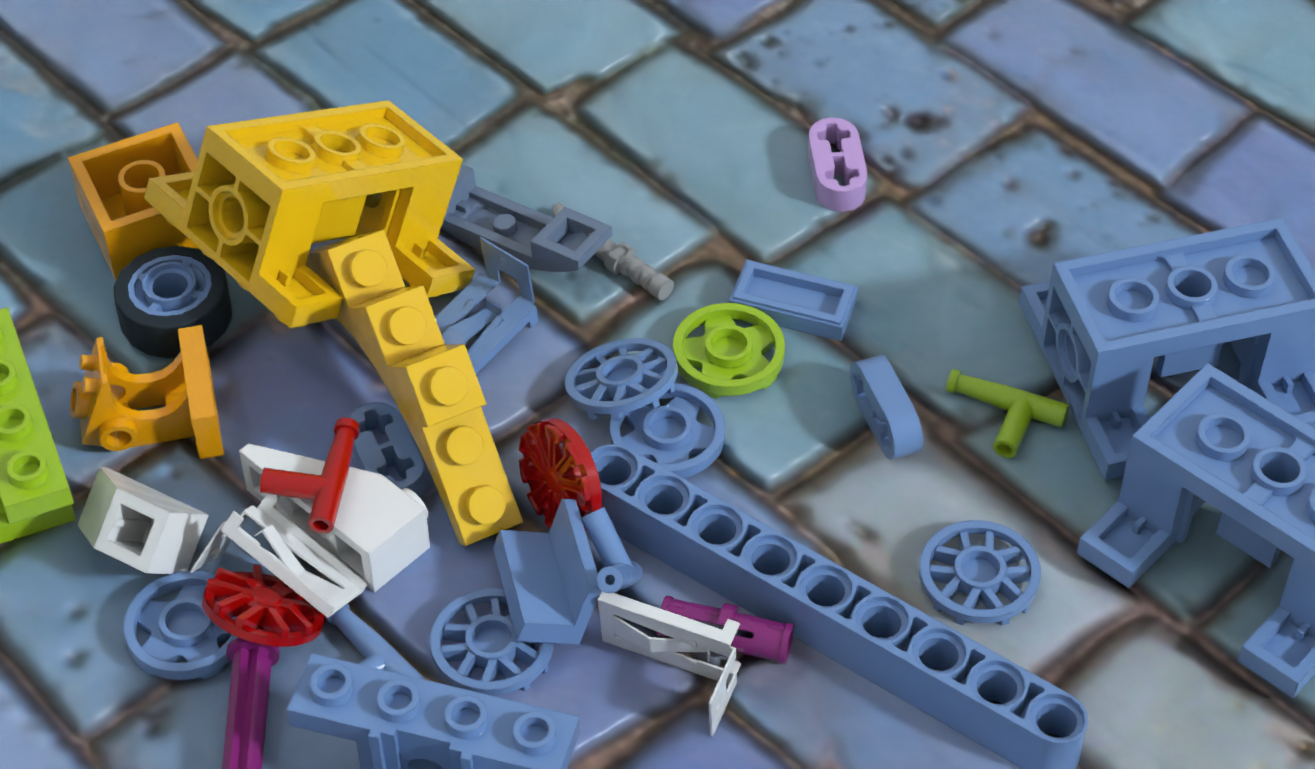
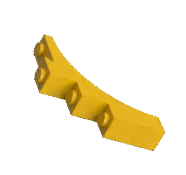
(425, 377)

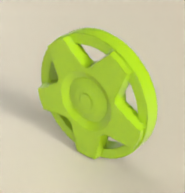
(728, 353)

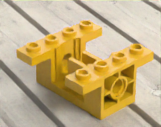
(309, 179)

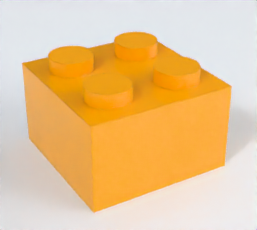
(113, 188)

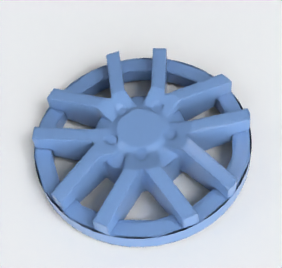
(625, 379)
(979, 572)
(488, 644)

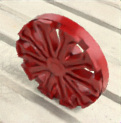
(558, 468)

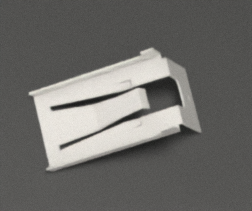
(287, 537)
(688, 635)

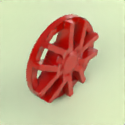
(260, 603)

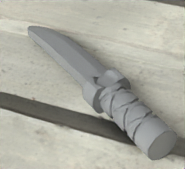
(623, 260)

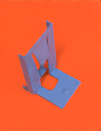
(502, 325)

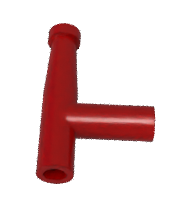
(324, 488)

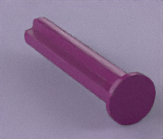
(247, 703)

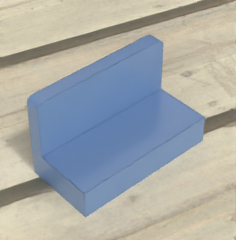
(549, 579)

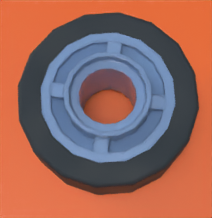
(170, 292)

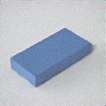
(797, 299)

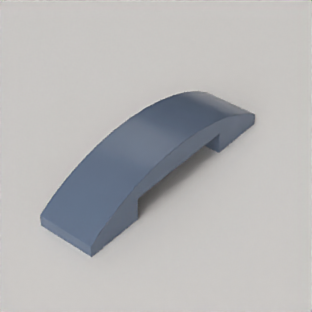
(528, 235)

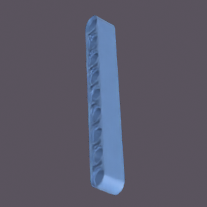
(790, 582)

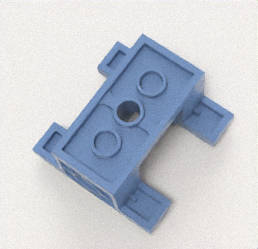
(1176, 301)
(1252, 465)
(427, 723)

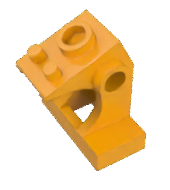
(110, 395)

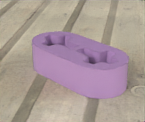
(846, 163)

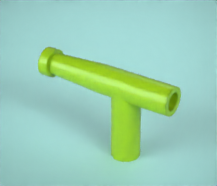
(1020, 404)

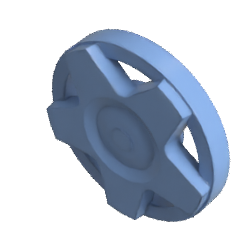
(673, 433)
(177, 629)

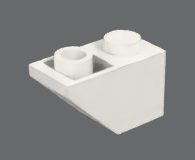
(140, 524)

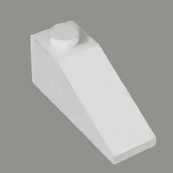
(376, 523)

